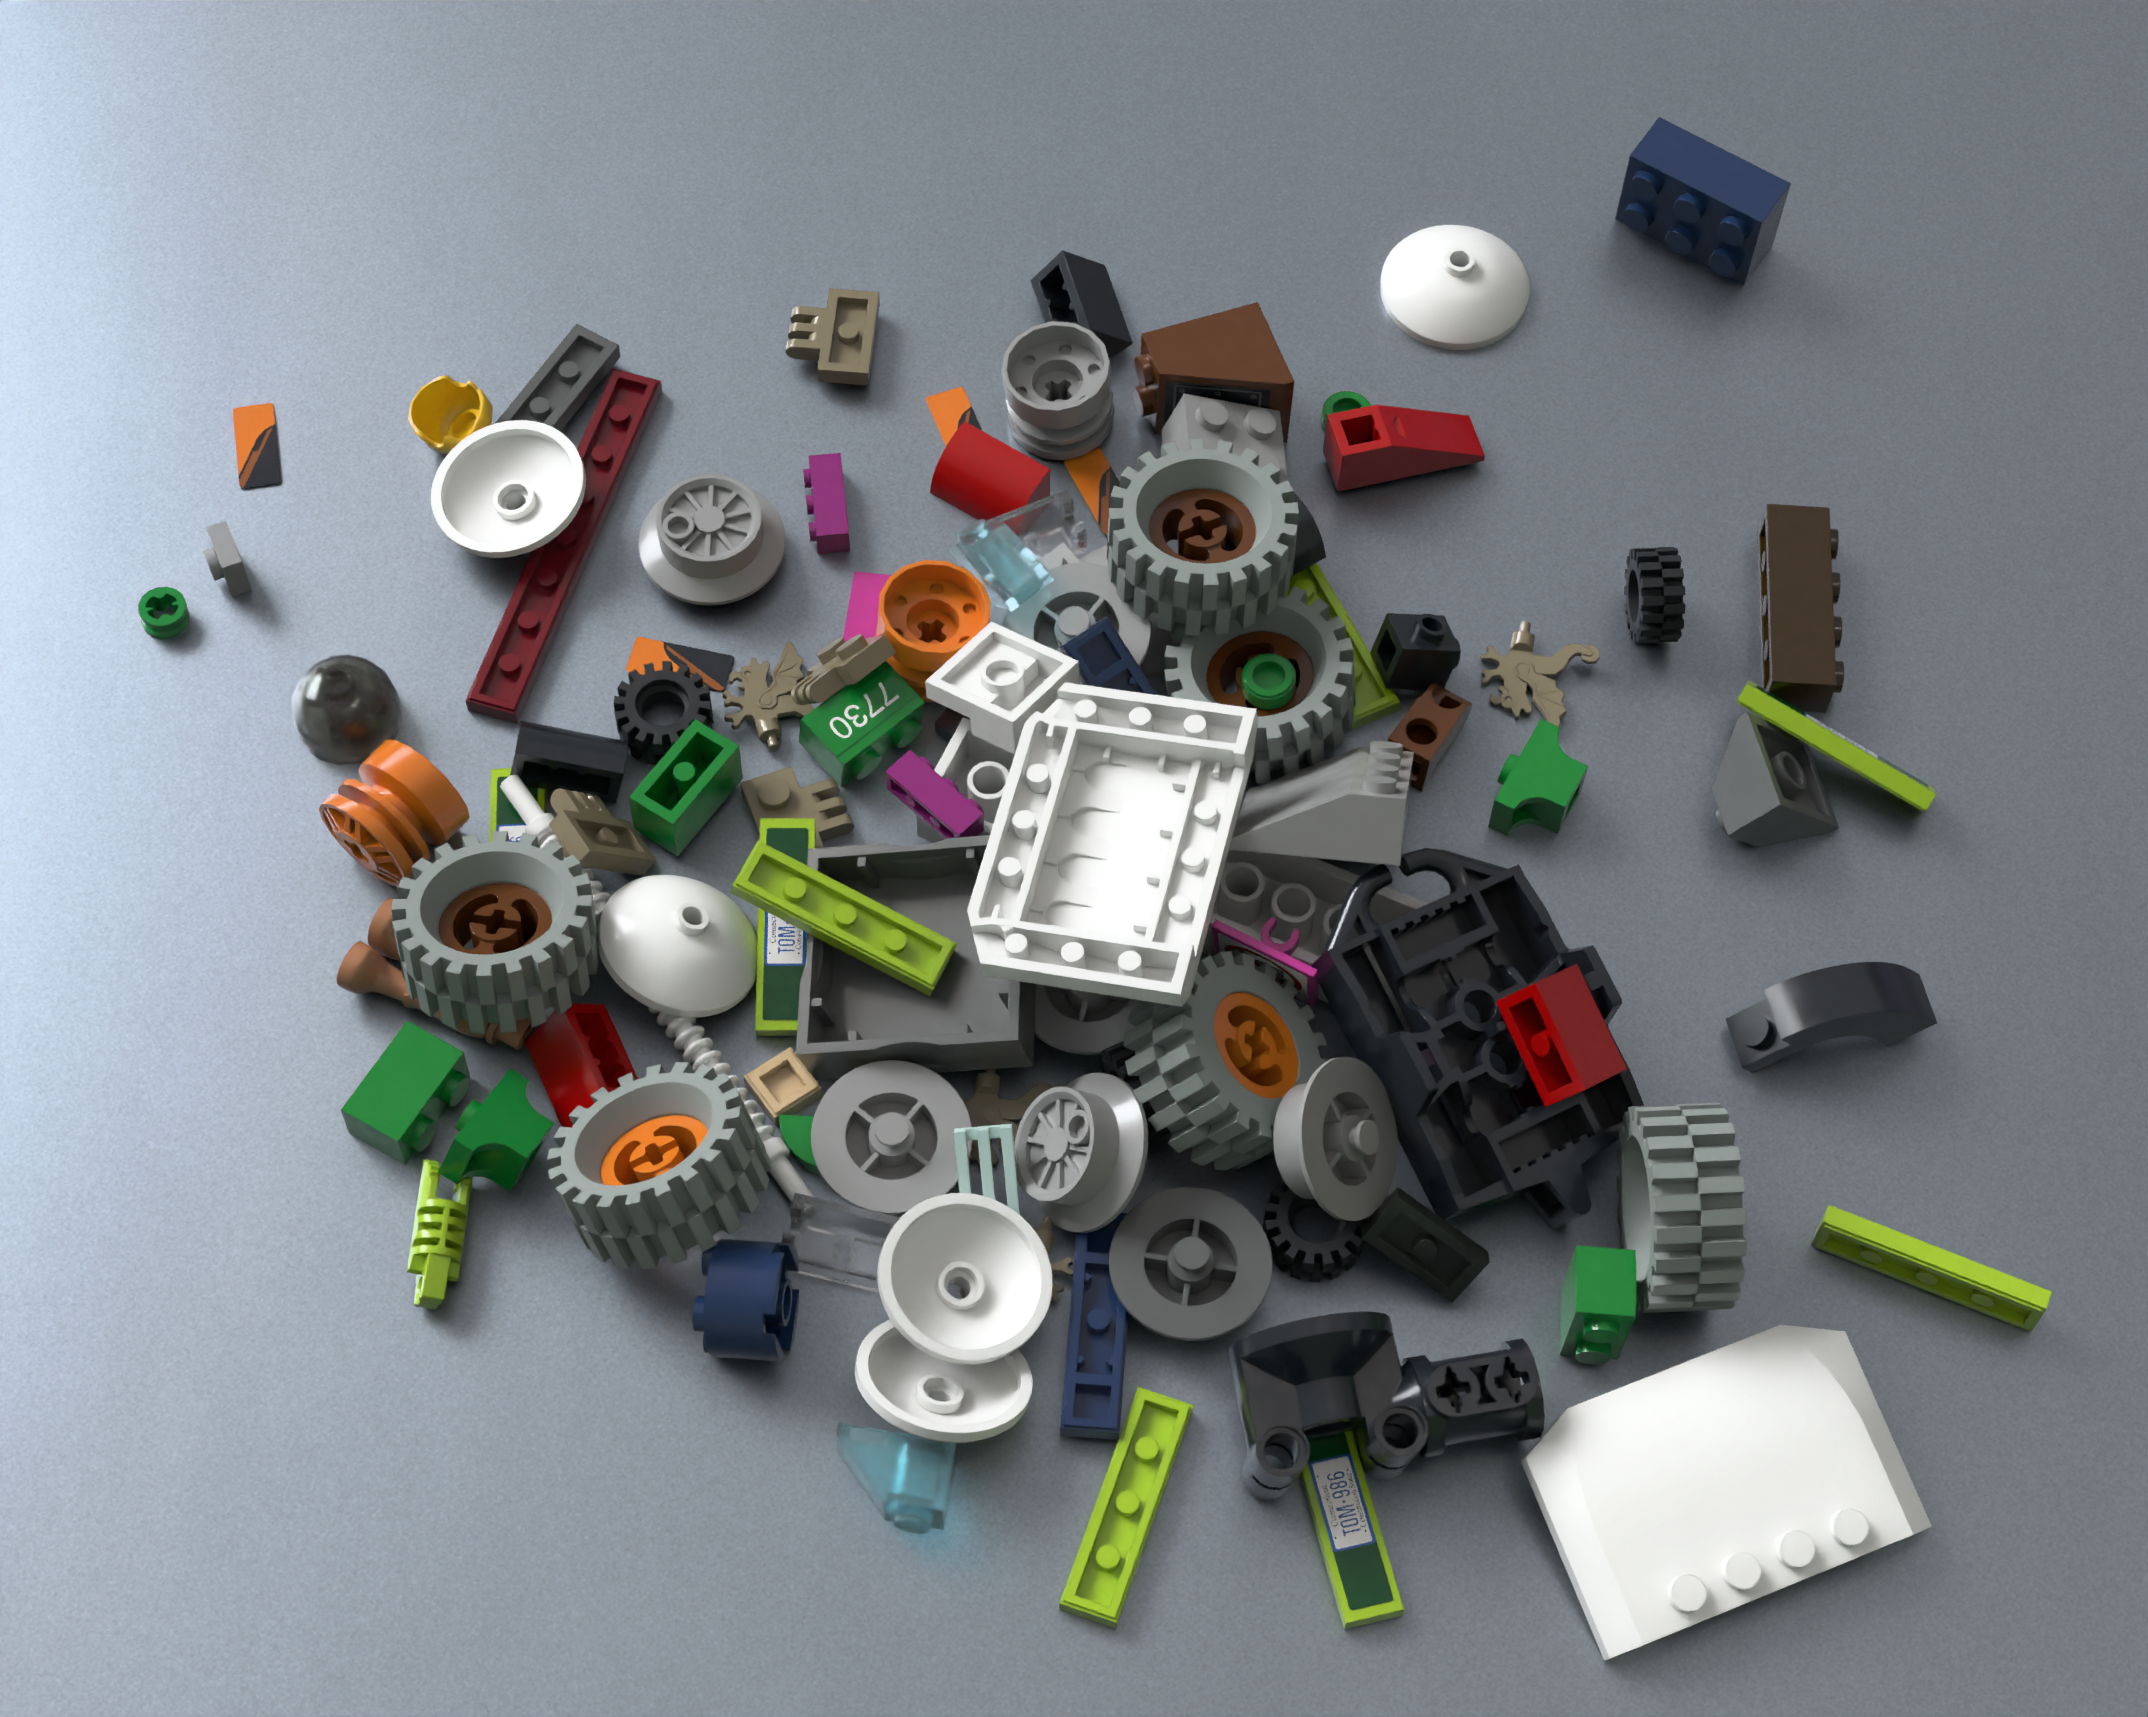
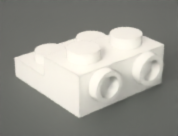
(1001, 683)

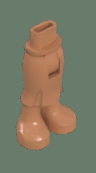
(368, 971)

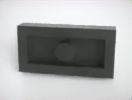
(1425, 1244)

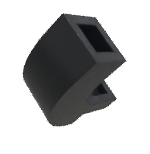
(1831, 1003)

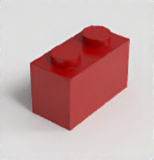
(1561, 1035)

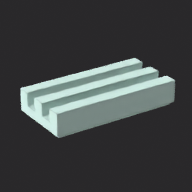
(983, 1135)

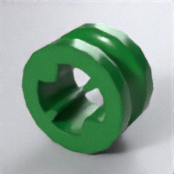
(161, 599)

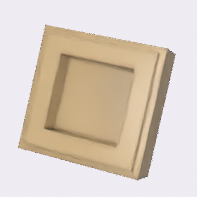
(783, 1085)

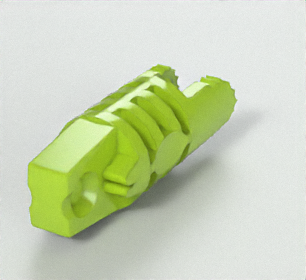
(437, 1237)

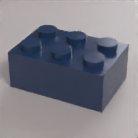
(1701, 201)

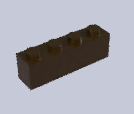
(1797, 606)

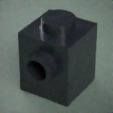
(1415, 651)

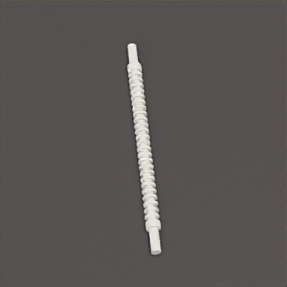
(682, 1028)

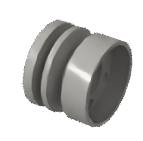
(1058, 390)

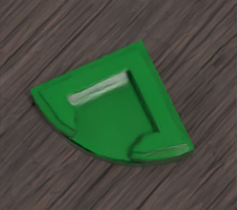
(797, 1136)

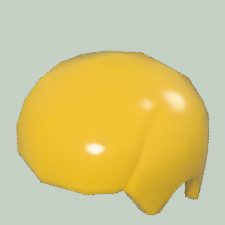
(448, 413)

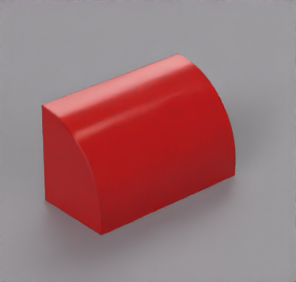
(987, 475)
(578, 1056)

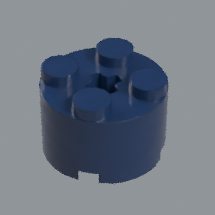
(748, 1300)

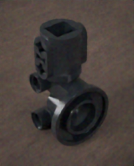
(1347, 1375)

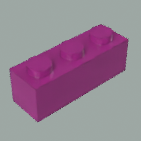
(827, 503)
(934, 798)

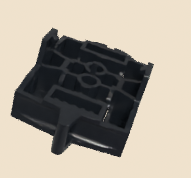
(1492, 943)

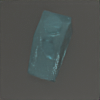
(1000, 562)
(901, 1474)

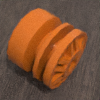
(929, 616)
(394, 811)

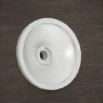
(1451, 303)
(502, 470)
(678, 945)
(985, 1252)
(937, 1396)

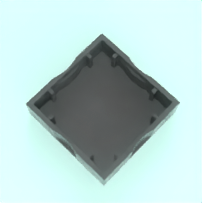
(865, 1016)

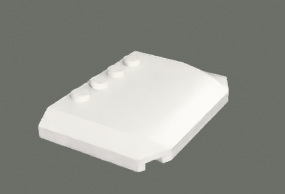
(1112, 843)
(1720, 1483)

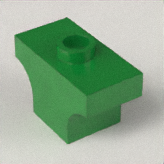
(1537, 784)
(497, 1136)

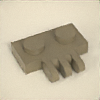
(837, 335)
(841, 665)
(781, 797)
(595, 836)

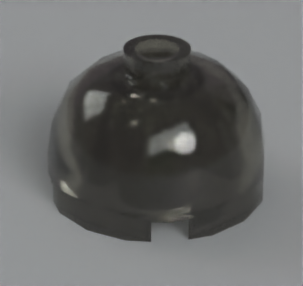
(345, 709)

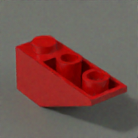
(1395, 443)

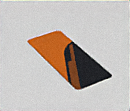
(950, 411)
(256, 445)
(1095, 482)
(710, 665)

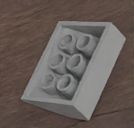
(1334, 809)

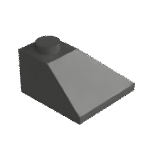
(1770, 787)

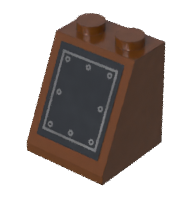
(1213, 357)

